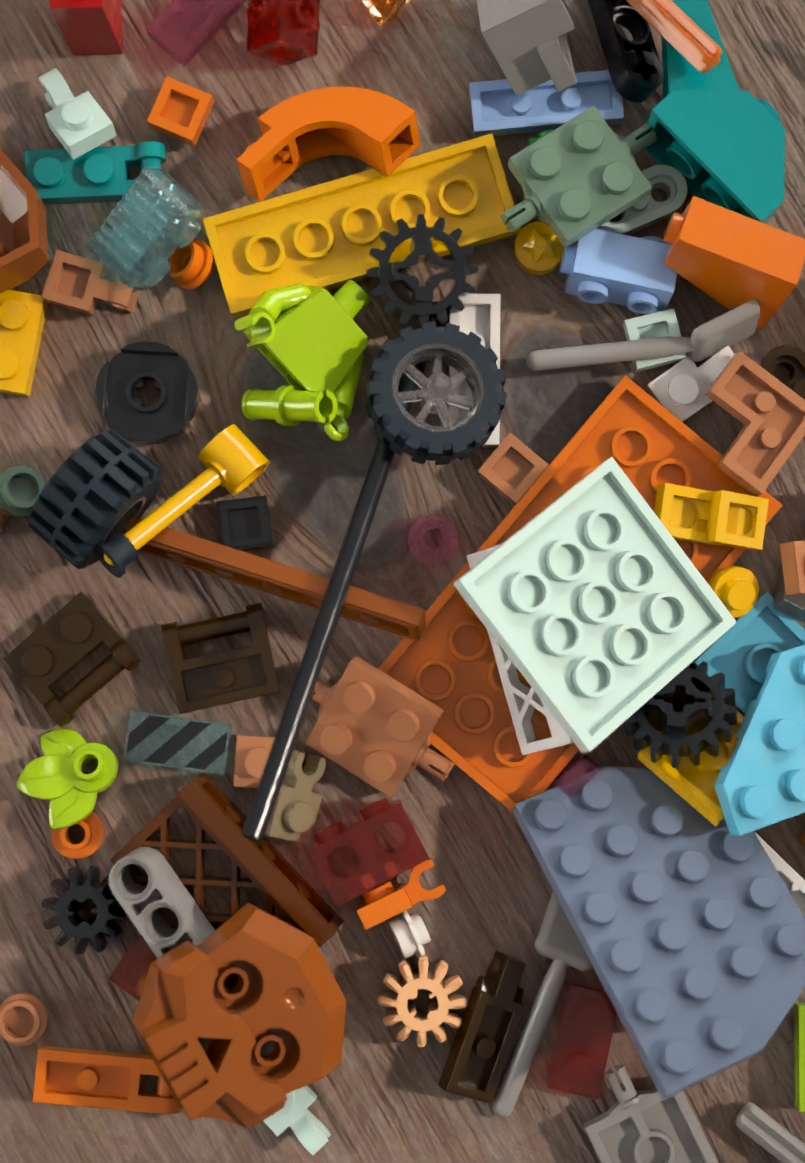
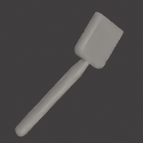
(703, 343)
(560, 943)

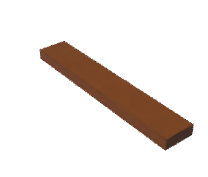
(282, 580)

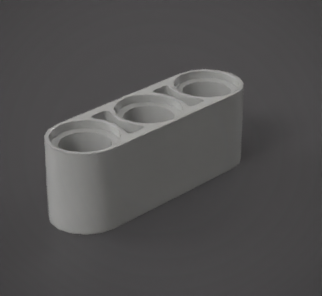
(162, 891)

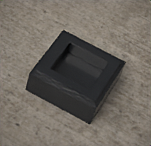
(245, 523)

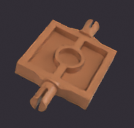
(376, 727)

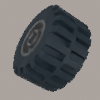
(94, 497)

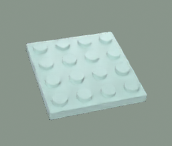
(595, 604)

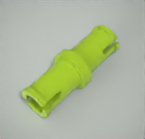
(289, 405)

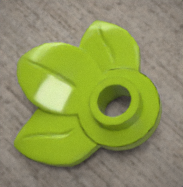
(61, 776)

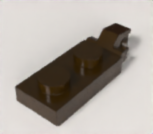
(486, 1031)

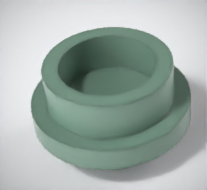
(20, 490)

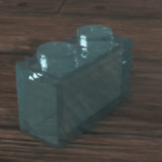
(147, 228)

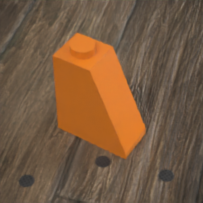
(734, 257)

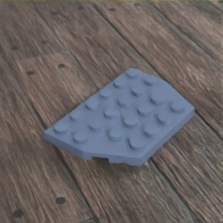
(674, 919)

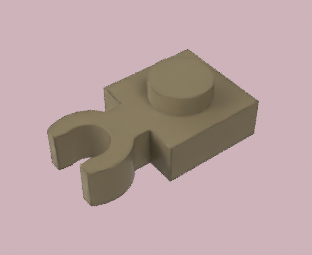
(296, 802)

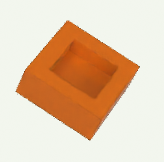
(180, 111)

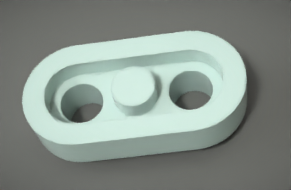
(649, 210)

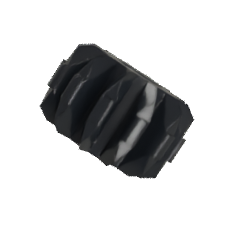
(66, 910)

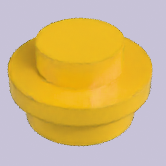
(736, 589)

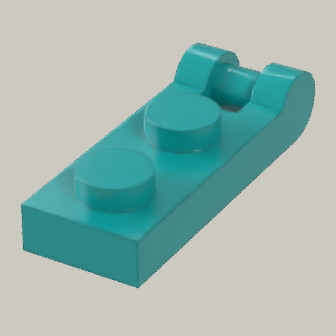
(92, 177)

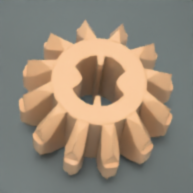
(436, 1011)

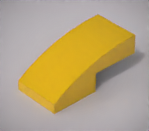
(712, 517)

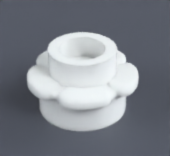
(409, 933)

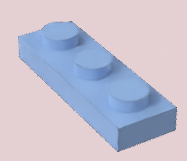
(542, 108)

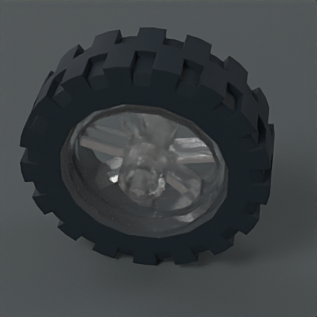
(438, 346)

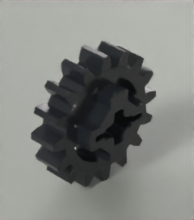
(422, 247)
(704, 720)

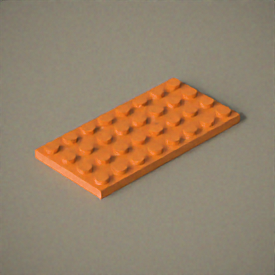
(455, 657)

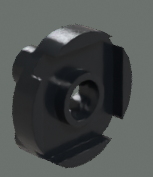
(128, 371)

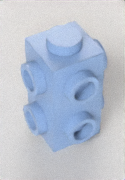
(619, 270)

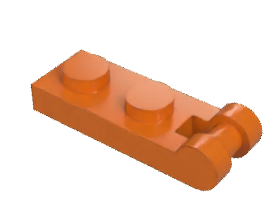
(99, 1080)

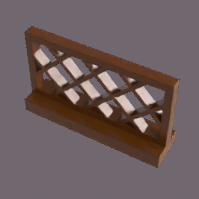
(258, 860)

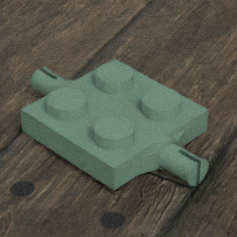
(579, 176)

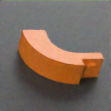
(328, 123)

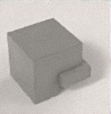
(529, 41)

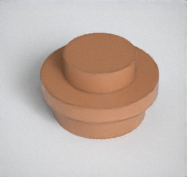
(23, 1019)

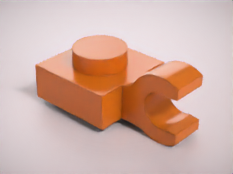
(387, 901)

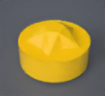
(537, 249)

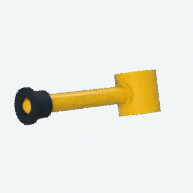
(228, 462)

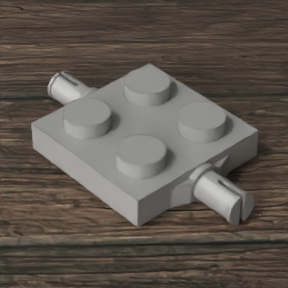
(647, 1128)

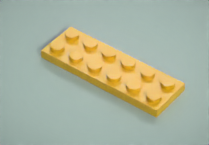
(328, 229)

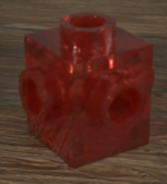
(283, 29)

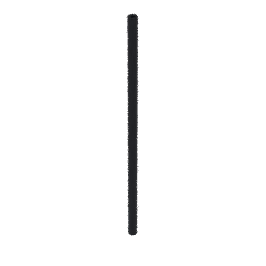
(323, 630)

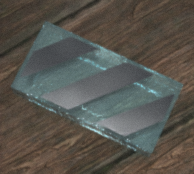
(177, 742)

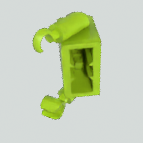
(312, 340)

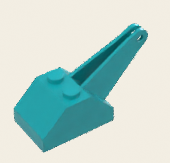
(715, 134)

